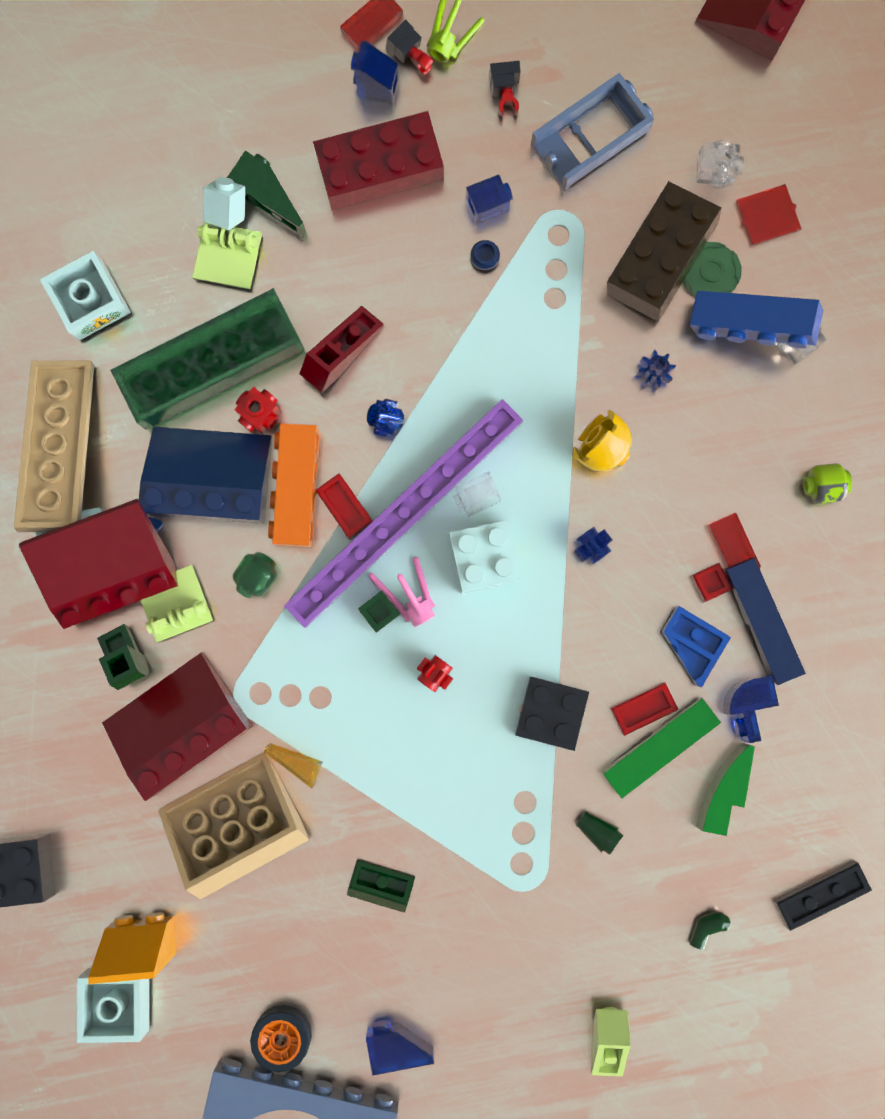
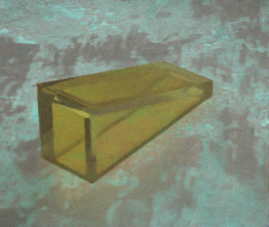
(299, 765)

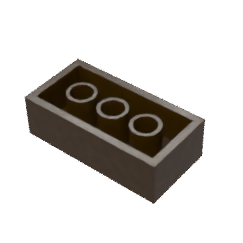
(663, 251)

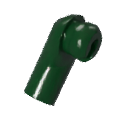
(709, 925)

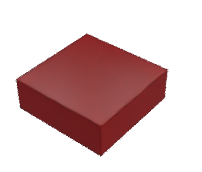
(711, 582)

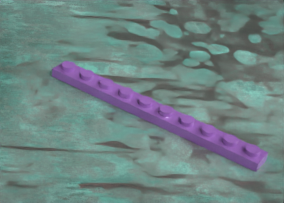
(403, 513)

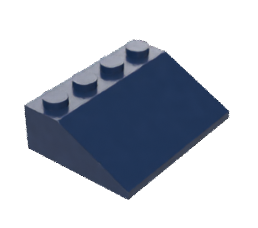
(206, 475)

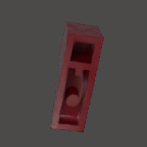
(339, 348)

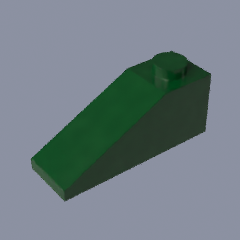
(265, 190)

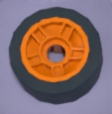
(272, 1052)

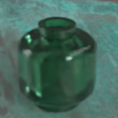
(255, 575)

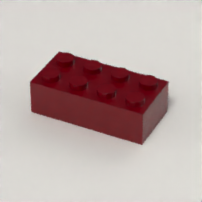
(379, 160)

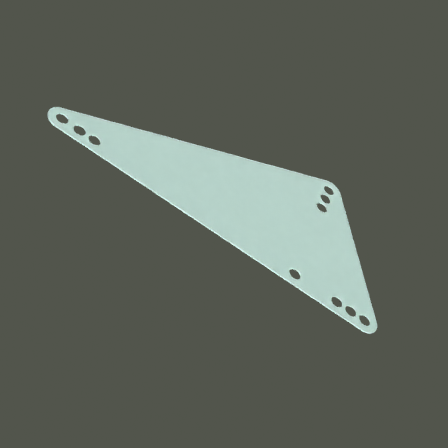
(453, 753)

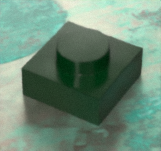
(379, 611)

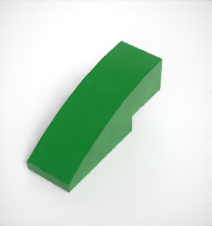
(725, 790)

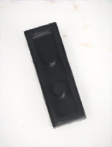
(822, 895)

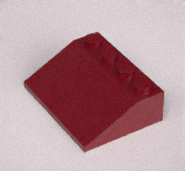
(751, 23)
(99, 563)
(175, 726)

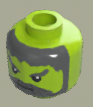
(828, 483)

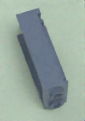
(557, 154)

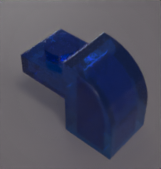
(744, 699)

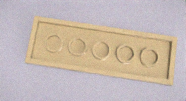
(54, 445)

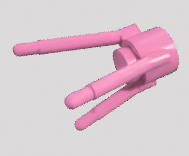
(418, 609)

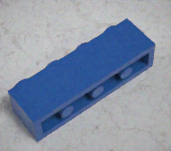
(756, 318)

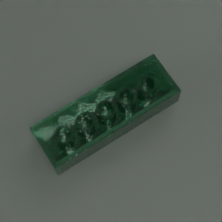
(207, 359)

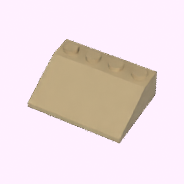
(231, 826)

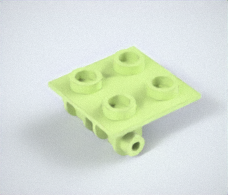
(226, 255)
(177, 608)

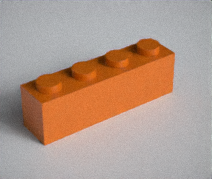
(294, 485)

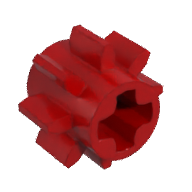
(434, 673)

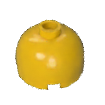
(605, 443)

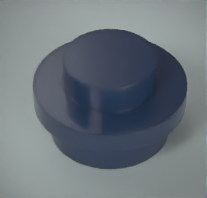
(485, 255)

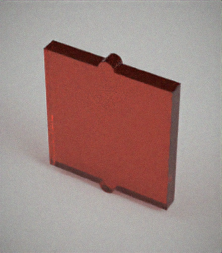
(768, 215)

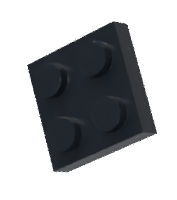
(552, 713)

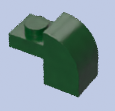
(121, 658)

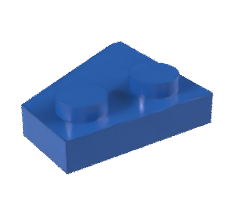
(694, 643)

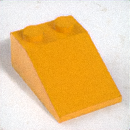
(134, 949)

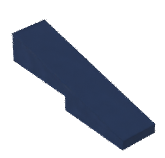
(764, 621)

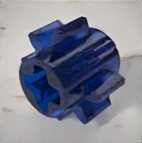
(651, 376)
(385, 417)
(593, 545)

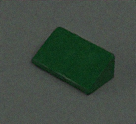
(380, 886)

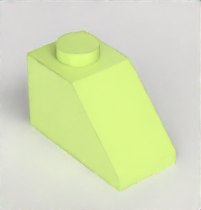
(610, 1042)

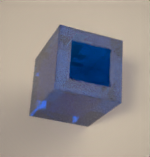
(488, 198)

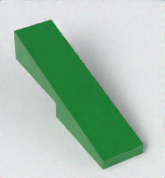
(661, 747)

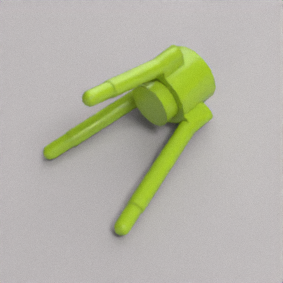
(442, 44)

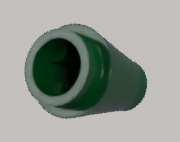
(599, 832)

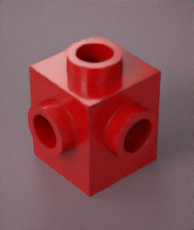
(261, 420)

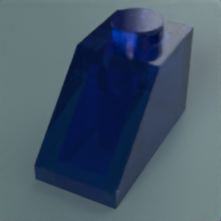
(396, 1048)

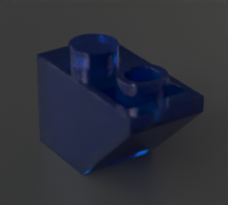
(374, 73)

